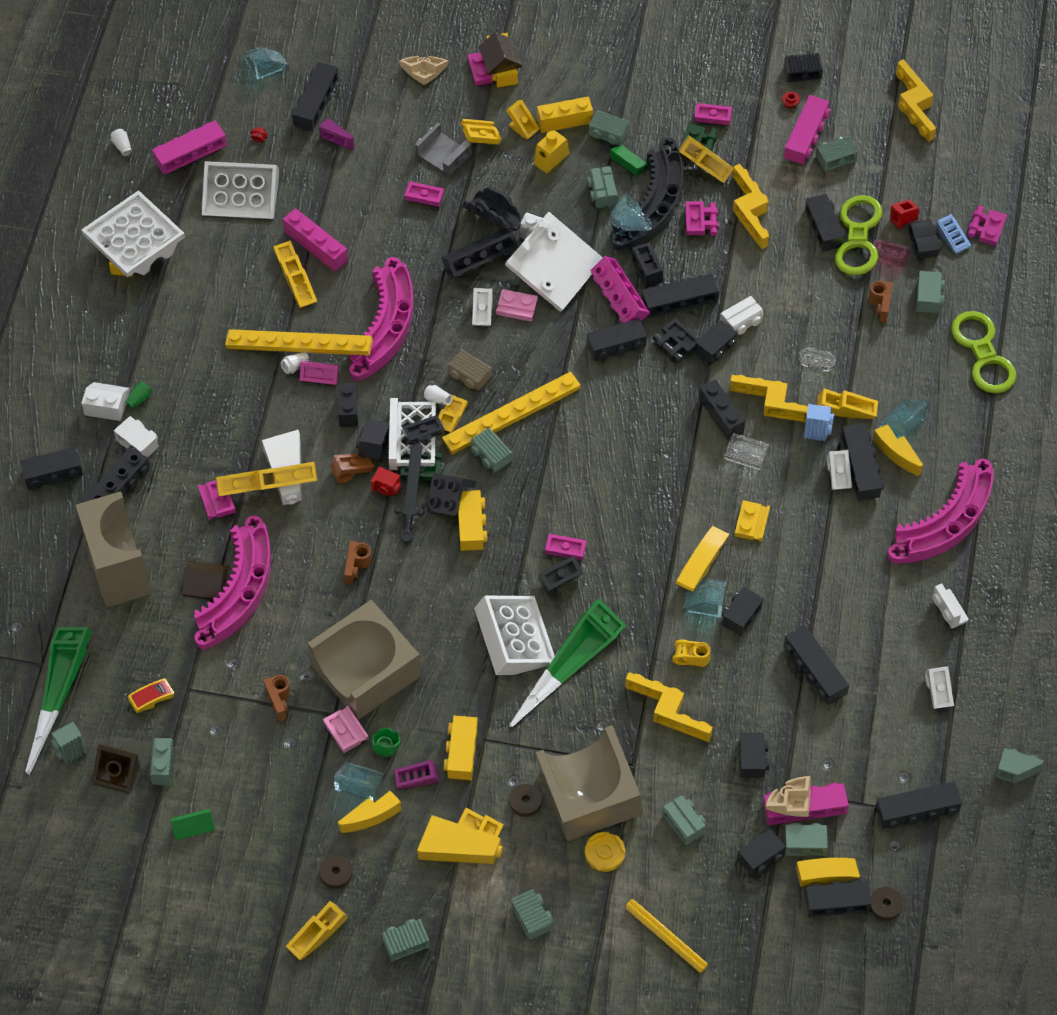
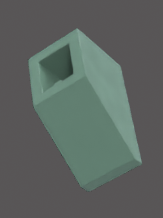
(1017, 766)

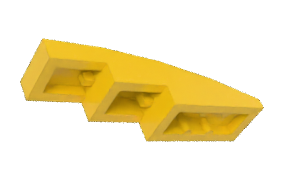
(295, 274)
(702, 558)

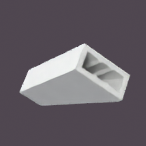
(281, 452)

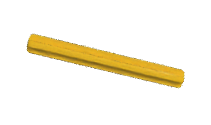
(666, 936)

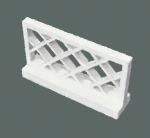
(395, 432)

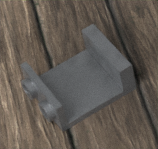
(442, 151)

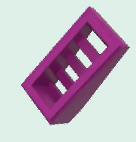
(335, 134)
(415, 768)

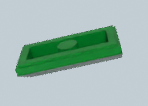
(628, 160)
(192, 824)

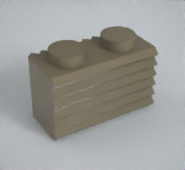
(469, 370)

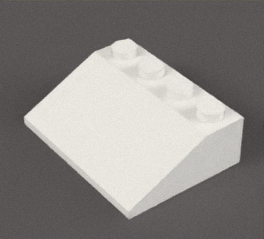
(240, 190)
(514, 633)

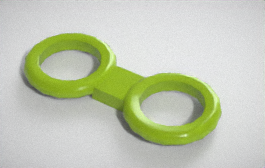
(858, 235)
(983, 352)

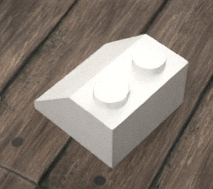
(105, 401)

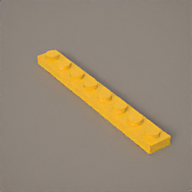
(299, 342)
(512, 411)

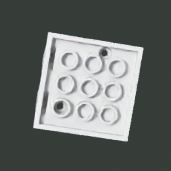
(135, 234)
(556, 260)

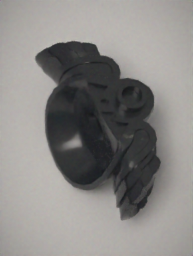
(495, 207)

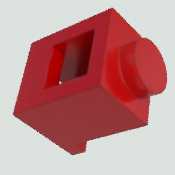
(904, 213)
(386, 482)

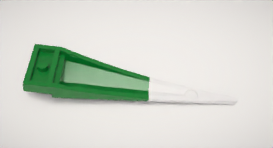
(588, 637)
(65, 659)

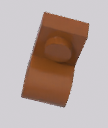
(881, 300)
(347, 465)
(355, 562)
(278, 696)

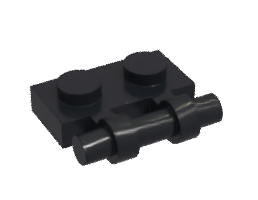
(679, 335)

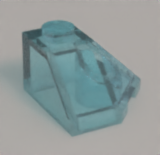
(264, 61)
(629, 216)
(706, 598)

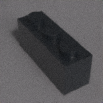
(824, 222)
(616, 339)
(721, 409)
(51, 467)
(837, 898)

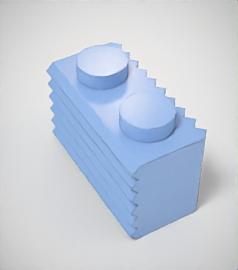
(818, 422)

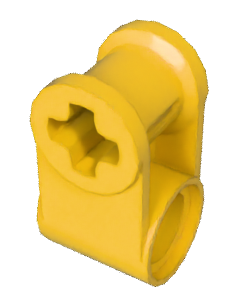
(690, 653)

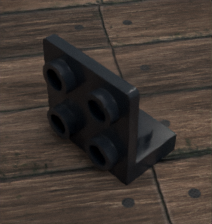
(446, 493)

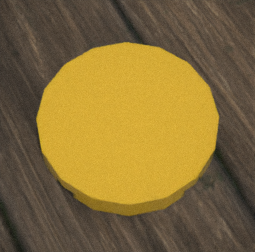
(605, 851)

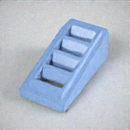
(947, 224)

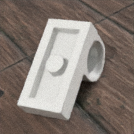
(482, 307)
(839, 469)
(940, 687)

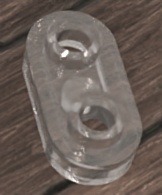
(817, 358)

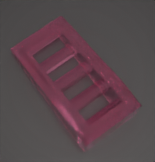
(901, 252)

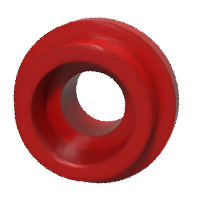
(790, 100)
(258, 134)

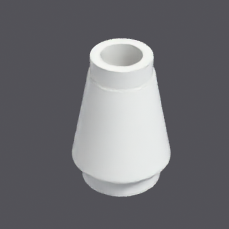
(121, 141)
(293, 362)
(438, 395)

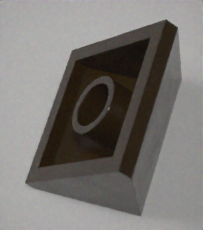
(499, 54)
(203, 580)
(115, 768)

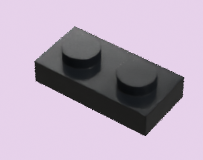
(423, 429)

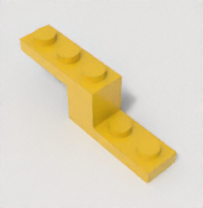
(915, 100)
(750, 206)
(775, 397)
(266, 478)
(668, 707)

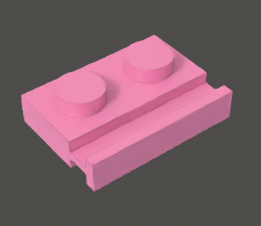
(517, 305)
(345, 729)

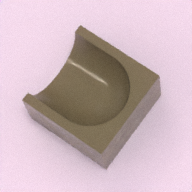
(113, 549)
(364, 659)
(591, 786)

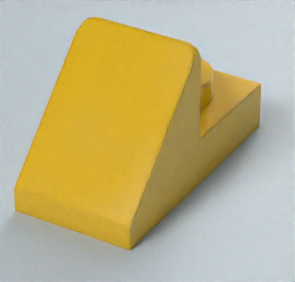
(522, 120)

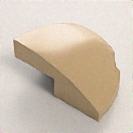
(423, 68)
(792, 798)

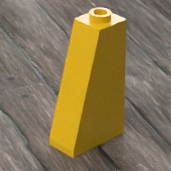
(457, 843)

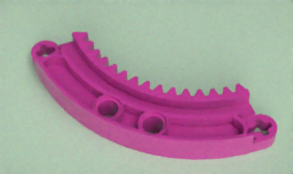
(395, 296)
(934, 534)
(232, 607)

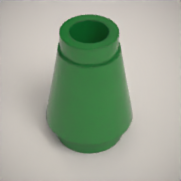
(138, 395)

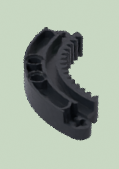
(660, 199)

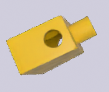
(551, 151)

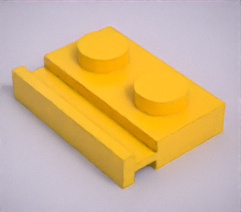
(480, 131)
(752, 521)

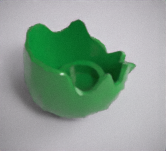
(385, 742)

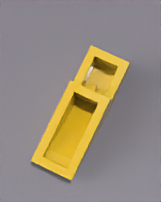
(706, 159)
(848, 404)
(897, 450)
(370, 813)
(826, 871)
(317, 930)

